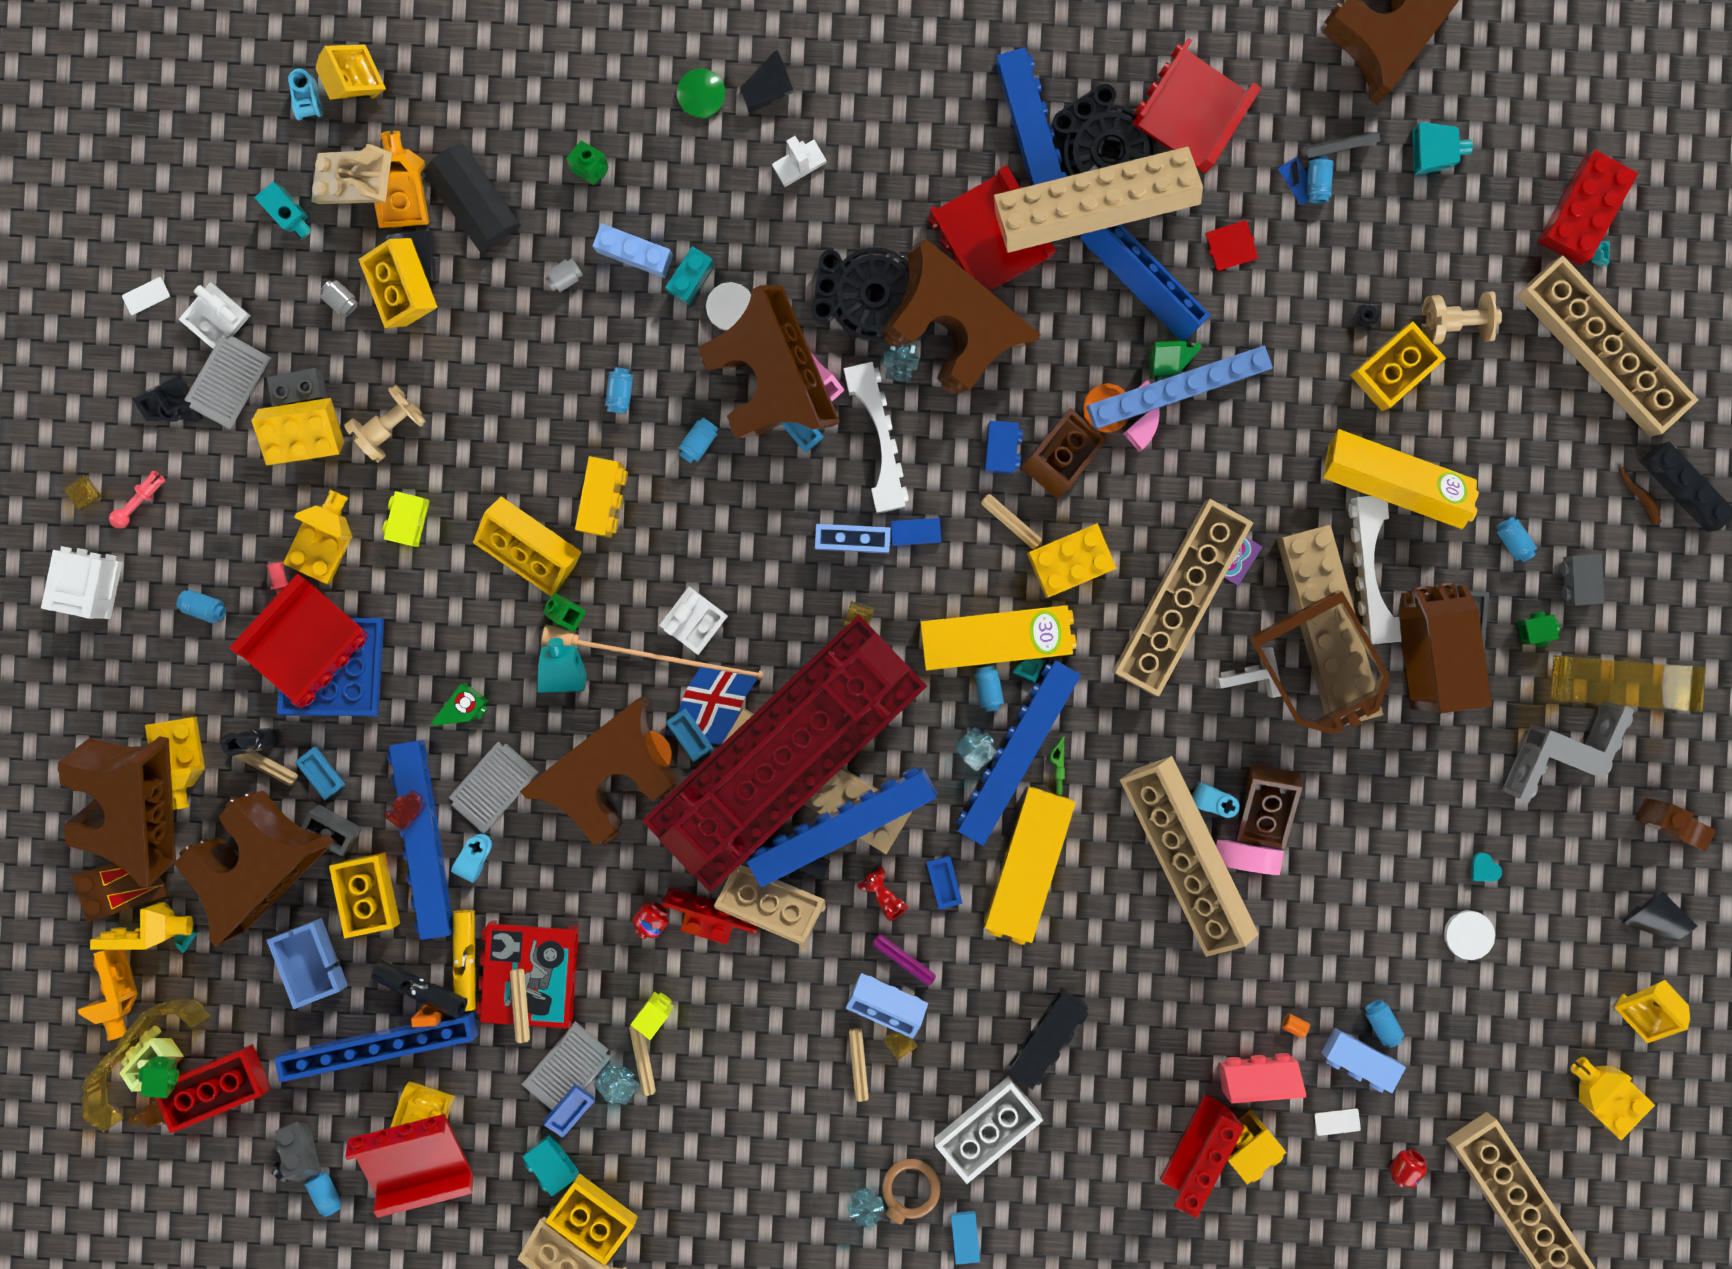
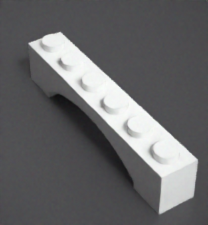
(863, 384)
(1368, 517)

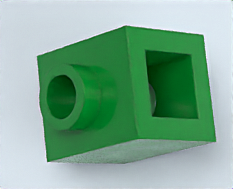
(587, 162)
(564, 612)
(1538, 629)
(158, 1077)

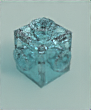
(901, 362)
(976, 748)
(616, 1084)
(864, 1199)

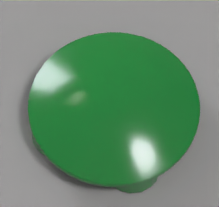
(701, 93)

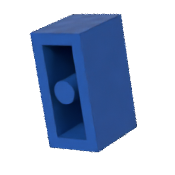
(1002, 447)

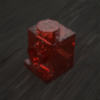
(405, 810)

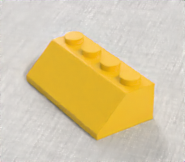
(526, 546)

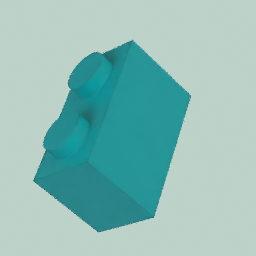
(690, 276)
(550, 1165)

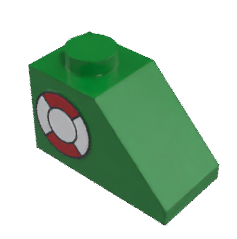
(463, 706)

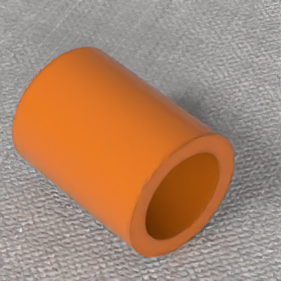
(1295, 1025)

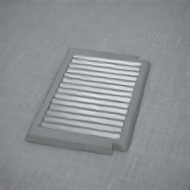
(227, 380)
(492, 786)
(570, 1062)

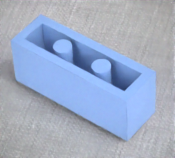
(633, 250)
(852, 538)
(887, 1005)
(1362, 1061)

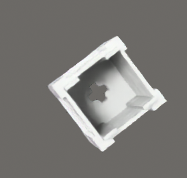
(81, 583)

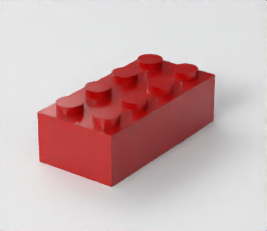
(1587, 207)
(214, 1088)

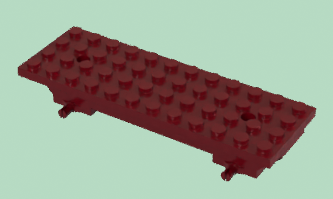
(784, 753)

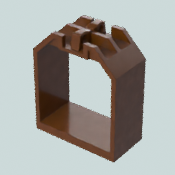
(1443, 649)
(1350, 712)

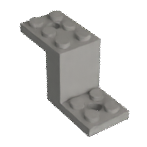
(1592, 757)

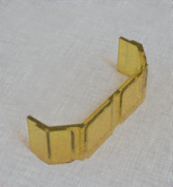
(1628, 683)
(95, 1099)

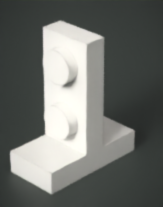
(799, 162)
(1252, 674)

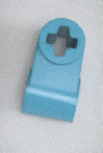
(305, 99)
(1210, 800)
(471, 861)

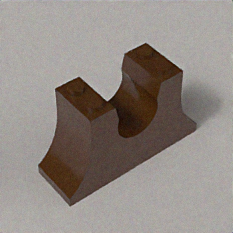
(1385, 42)
(974, 317)
(784, 367)
(580, 777)
(130, 808)
(269, 862)

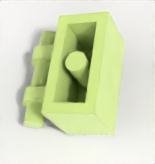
(147, 1048)

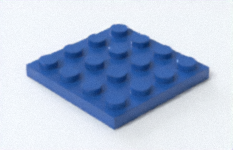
(354, 687)

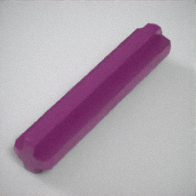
(904, 959)

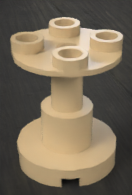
(1446, 319)
(378, 429)

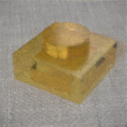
(82, 493)
(863, 610)
(899, 1044)

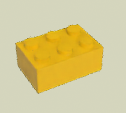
(397, 282)
(1397, 366)
(298, 431)
(601, 497)
(1071, 560)
(364, 895)
(1255, 1149)
(591, 1219)

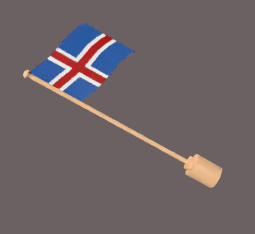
(710, 698)

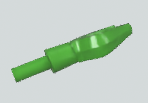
(1059, 772)

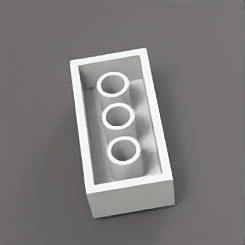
(988, 1129)

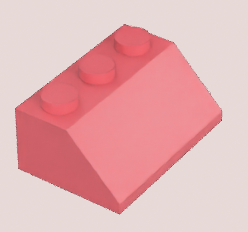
(1261, 1078)

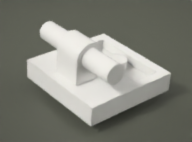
(213, 315)
(693, 620)

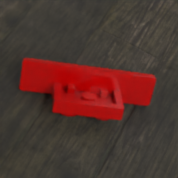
(703, 918)

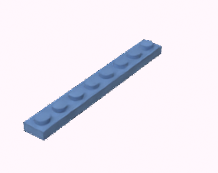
(1179, 387)

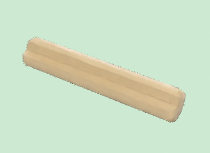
(1011, 521)
(269, 767)
(519, 1004)
(642, 1062)
(858, 1064)

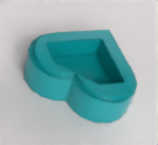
(1484, 869)

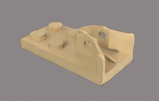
(352, 176)
(771, 907)
(552, 1250)

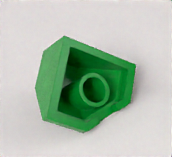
(1169, 358)

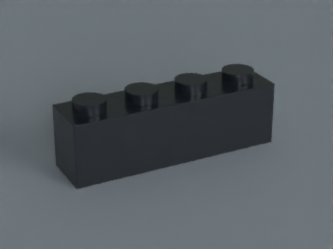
(1687, 487)
(1047, 1038)

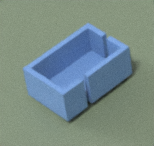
(307, 963)

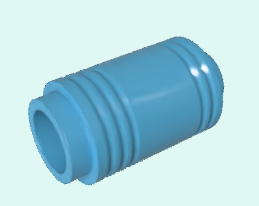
(1319, 179)
(619, 391)
(698, 440)
(1516, 539)
(201, 606)
(989, 688)
(1384, 1023)
(323, 1193)

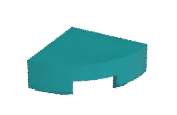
(1602, 254)
(1029, 669)
(183, 942)

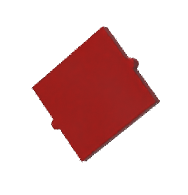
(1231, 245)

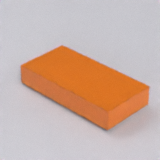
(427, 1017)

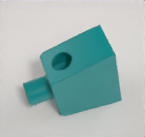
(1437, 147)
(278, 204)
(560, 668)

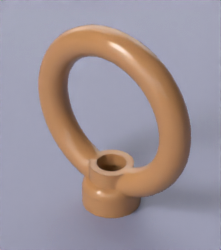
(896, 1210)

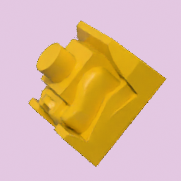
(348, 72)
(1655, 1011)
(421, 1102)

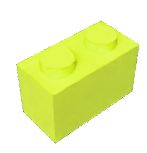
(405, 519)
(652, 1015)

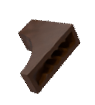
(1675, 823)

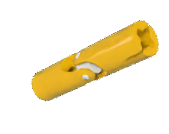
(464, 940)

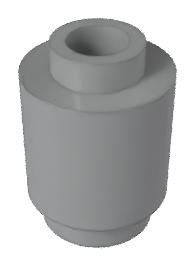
(563, 275)
(338, 298)

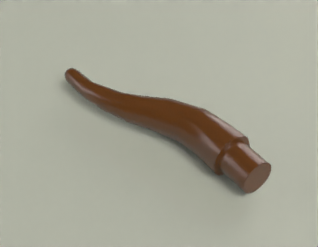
(1648, 501)

